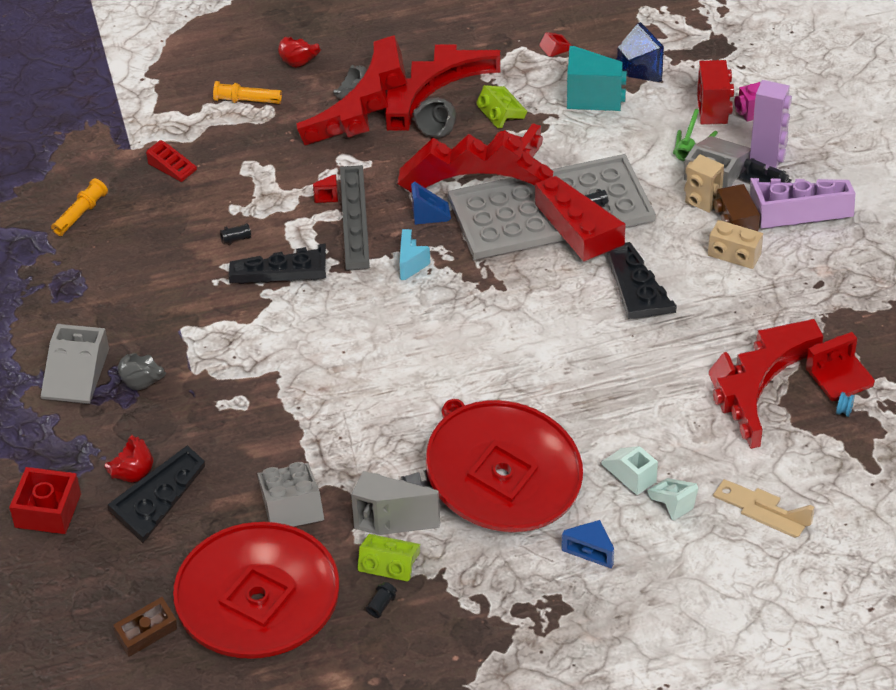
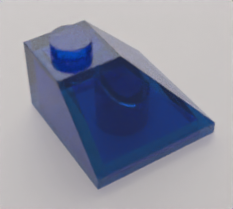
(641, 55)

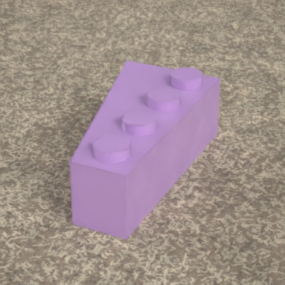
(770, 123)
(801, 201)

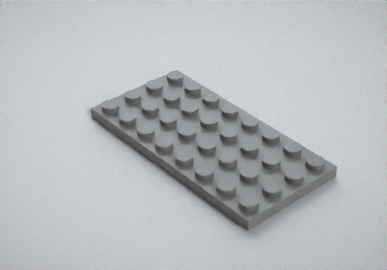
(504, 216)

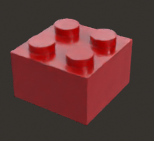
(714, 92)
(45, 500)

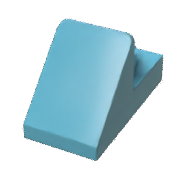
(412, 257)

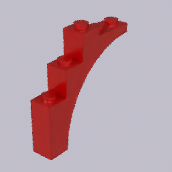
(429, 76)
(368, 96)
(471, 156)
(772, 353)

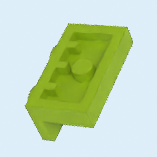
(499, 105)
(387, 557)

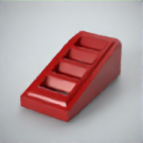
(160, 151)

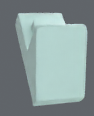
(676, 494)

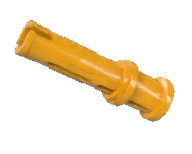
(236, 93)
(85, 200)

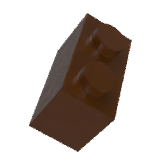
(737, 207)
(145, 626)

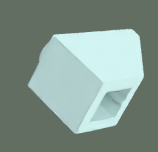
(633, 468)

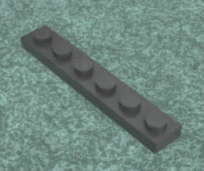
(354, 217)

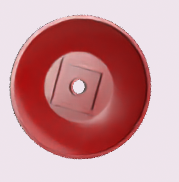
(508, 436)
(251, 559)

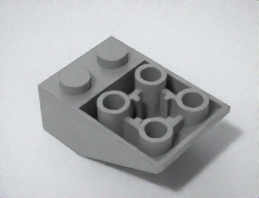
(724, 152)
(74, 363)
(291, 495)
(393, 505)

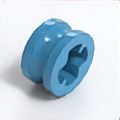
(845, 404)

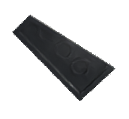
(280, 267)
(637, 284)
(154, 495)

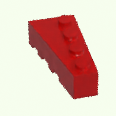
(578, 219)

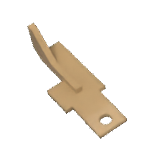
(763, 508)

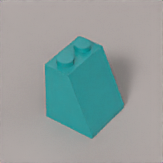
(594, 81)

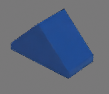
(428, 206)
(590, 543)

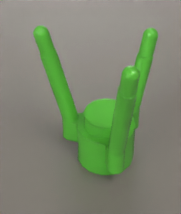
(685, 145)

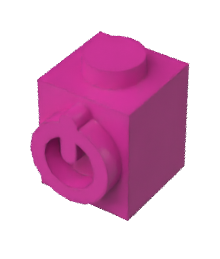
(746, 101)

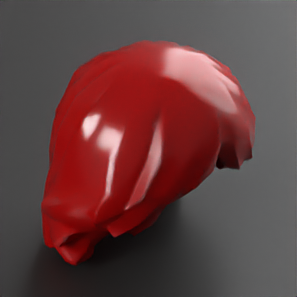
(297, 52)
(132, 463)

